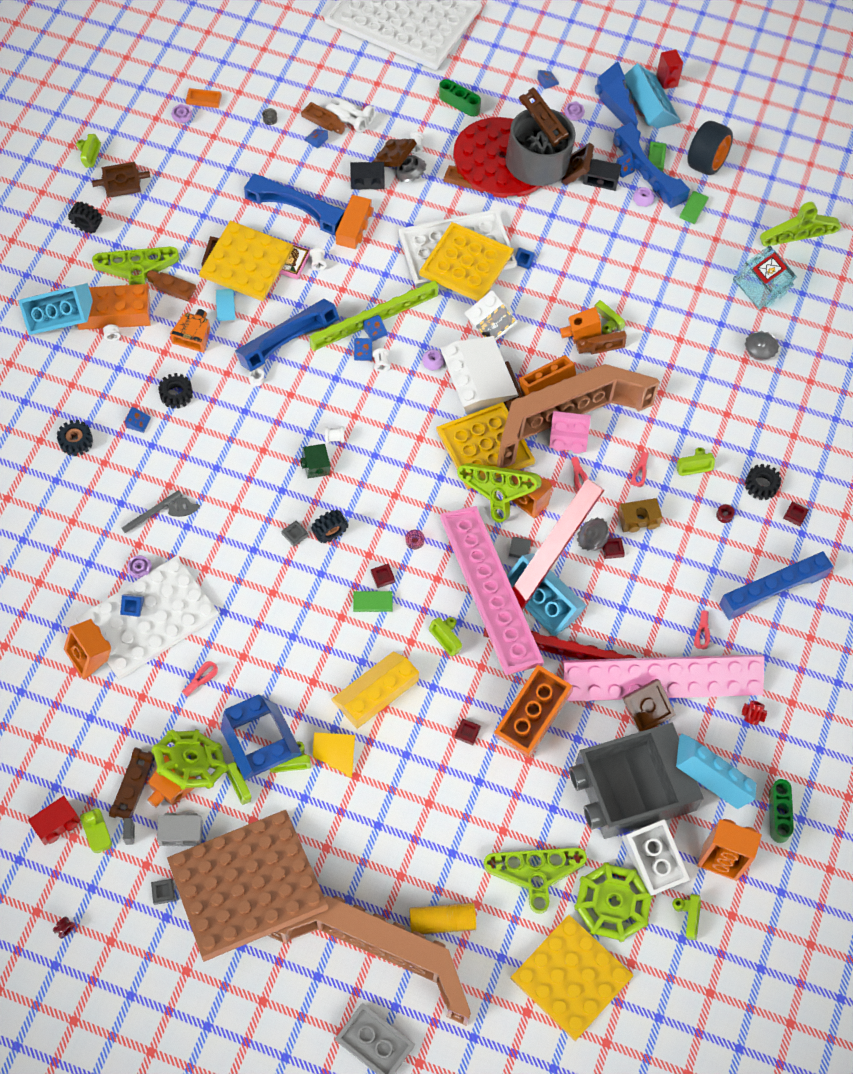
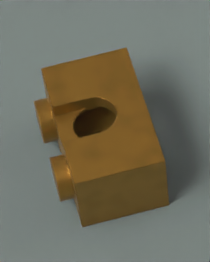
(648, 509)

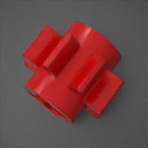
(754, 712)

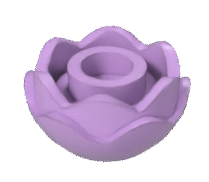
(574, 111)
(181, 113)
(643, 196)
(433, 364)
(139, 561)

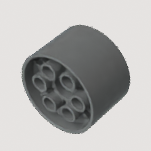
(532, 156)

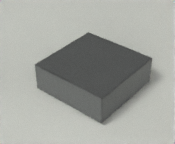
(295, 533)
(519, 547)
(128, 831)
(163, 891)

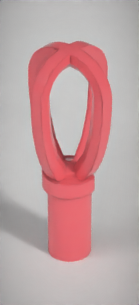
(641, 465)
(578, 470)
(703, 625)
(195, 683)

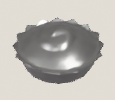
(411, 169)
(761, 345)
(593, 534)

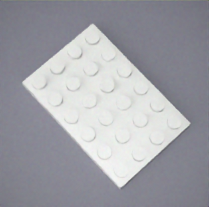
(421, 239)
(170, 612)

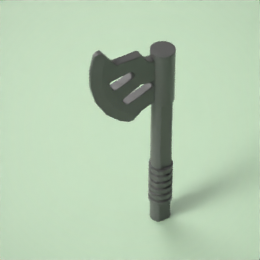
(175, 497)

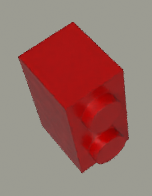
(669, 69)
(54, 820)

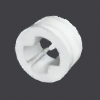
(111, 332)
(256, 382)

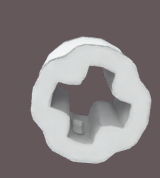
(419, 137)
(318, 262)
(381, 360)
(334, 434)

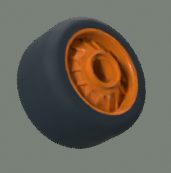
(710, 147)

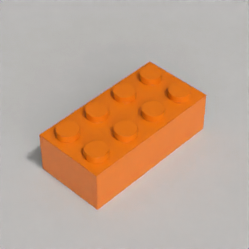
(119, 306)
(533, 711)
(729, 849)

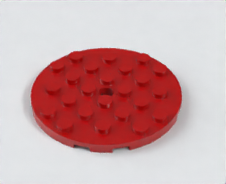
(478, 158)

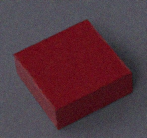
(796, 514)
(614, 548)
(382, 575)
(467, 732)

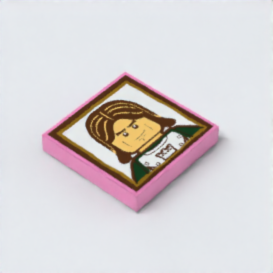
(295, 262)

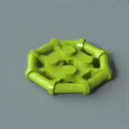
(187, 744)
(603, 908)

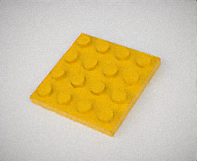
(246, 260)
(466, 262)
(478, 440)
(571, 977)

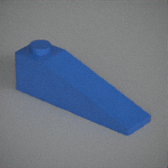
(614, 95)

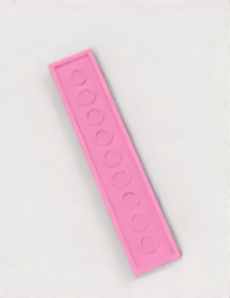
(491, 590)
(678, 675)

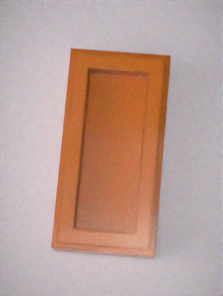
(203, 98)

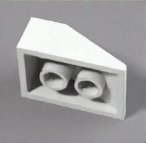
(655, 857)

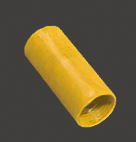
(435, 919)

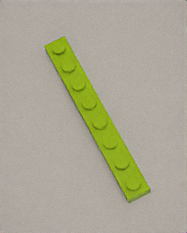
(384, 310)

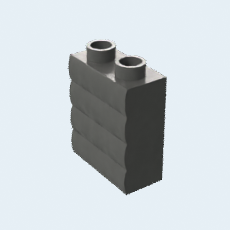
(634, 781)

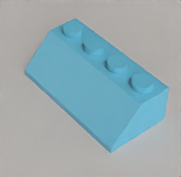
(650, 97)
(56, 309)
(552, 602)
(714, 773)

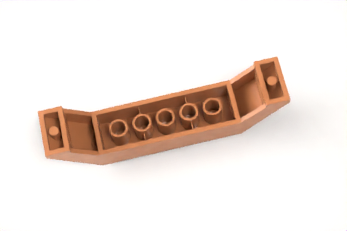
(577, 396)
(389, 943)

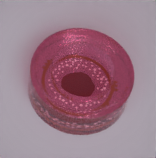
(414, 539)

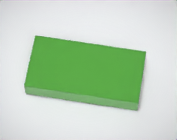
(657, 154)
(694, 207)
(372, 601)

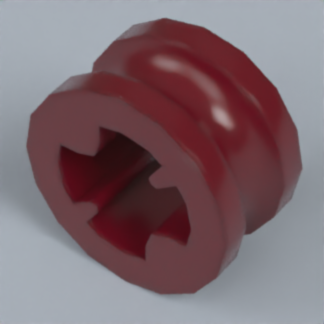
(725, 519)
(63, 927)

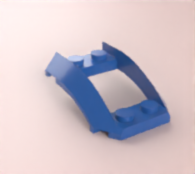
(268, 756)

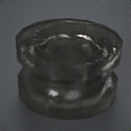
(269, 112)

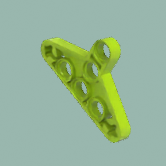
(803, 226)
(144, 264)
(490, 485)
(525, 871)

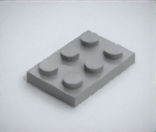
(374, 1041)

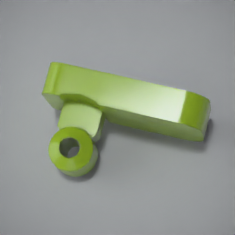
(90, 150)
(611, 316)
(696, 464)
(442, 632)
(299, 763)
(238, 783)
(96, 831)
(693, 908)

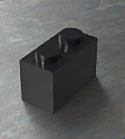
(603, 174)
(367, 175)

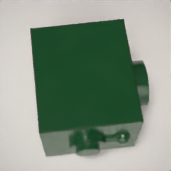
(315, 461)

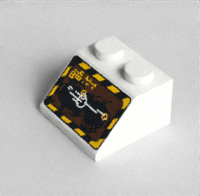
(491, 316)

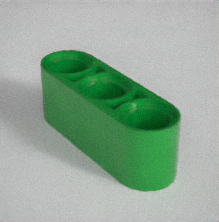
(459, 97)
(779, 820)

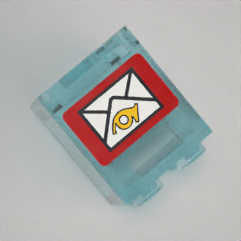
(765, 278)

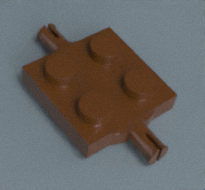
(121, 179)

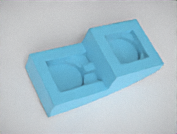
(225, 304)

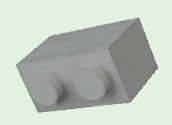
(179, 829)

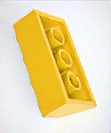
(376, 688)

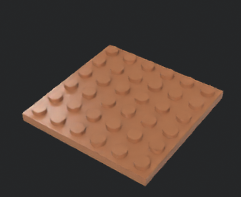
(246, 885)

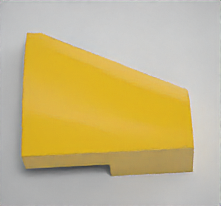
(335, 750)

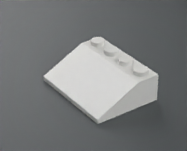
(479, 373)

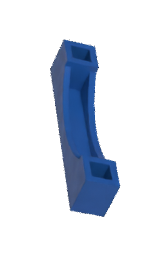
(264, 190)
(671, 190)
(258, 350)
(746, 597)

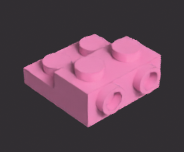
(569, 432)

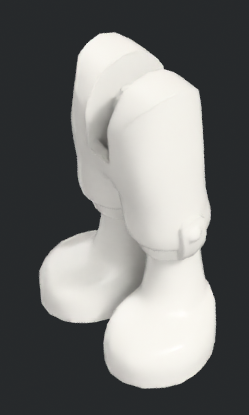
(346, 110)

